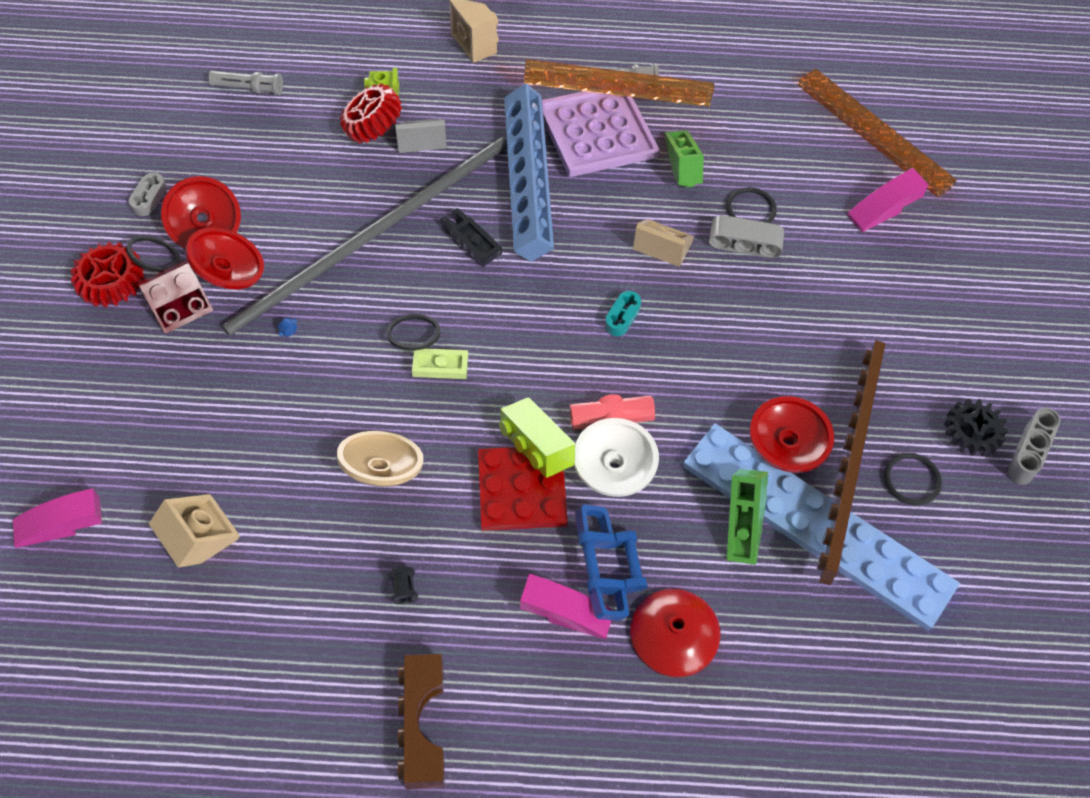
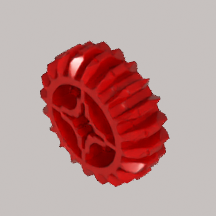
(370, 113)
(101, 275)

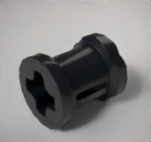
(403, 585)

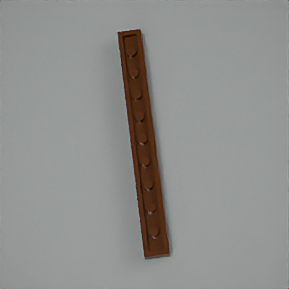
(849, 466)

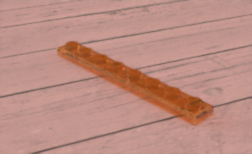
(618, 82)
(876, 131)

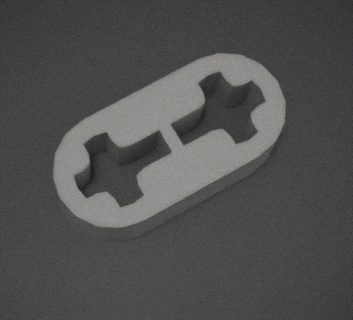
(145, 193)

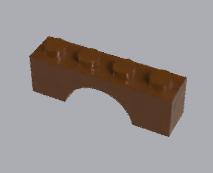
(423, 761)

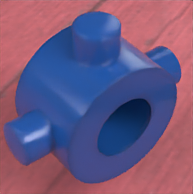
(287, 327)

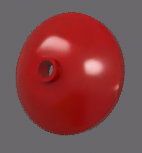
(196, 197)
(224, 258)
(792, 421)
(669, 649)

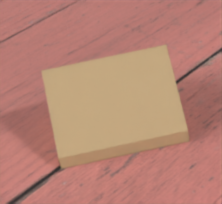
(662, 242)

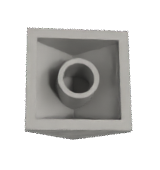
(421, 135)

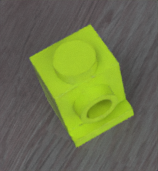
(386, 77)

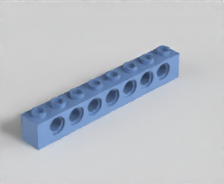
(528, 174)

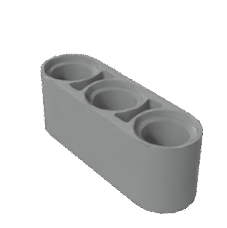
(747, 236)
(1040, 433)

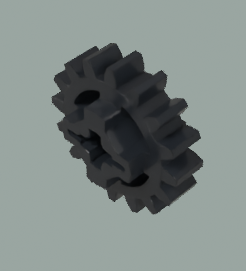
(974, 426)

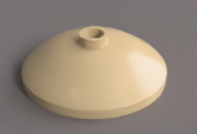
(379, 458)

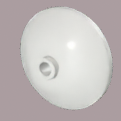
(619, 443)

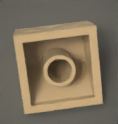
(474, 28)
(192, 529)

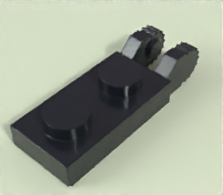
(472, 237)

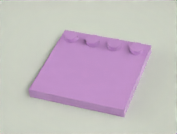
(597, 131)

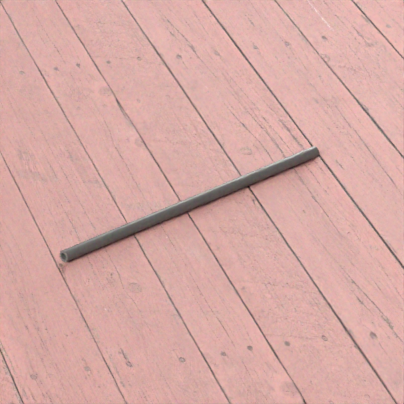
(362, 238)

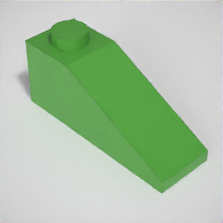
(685, 158)
(746, 515)

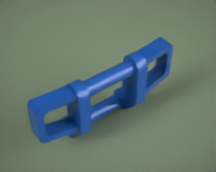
(607, 540)

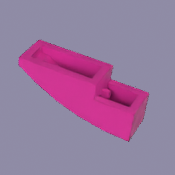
(888, 200)
(57, 518)
(562, 606)

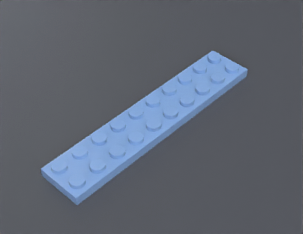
(802, 514)

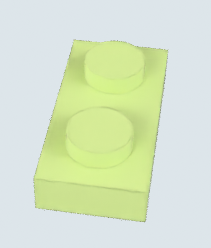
(440, 363)

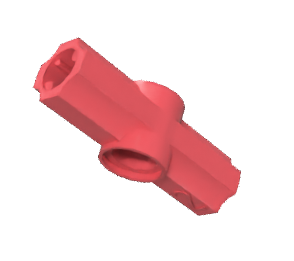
(612, 406)

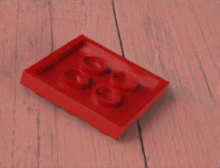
(517, 493)

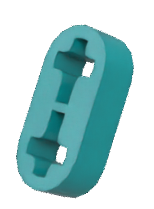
(617, 311)

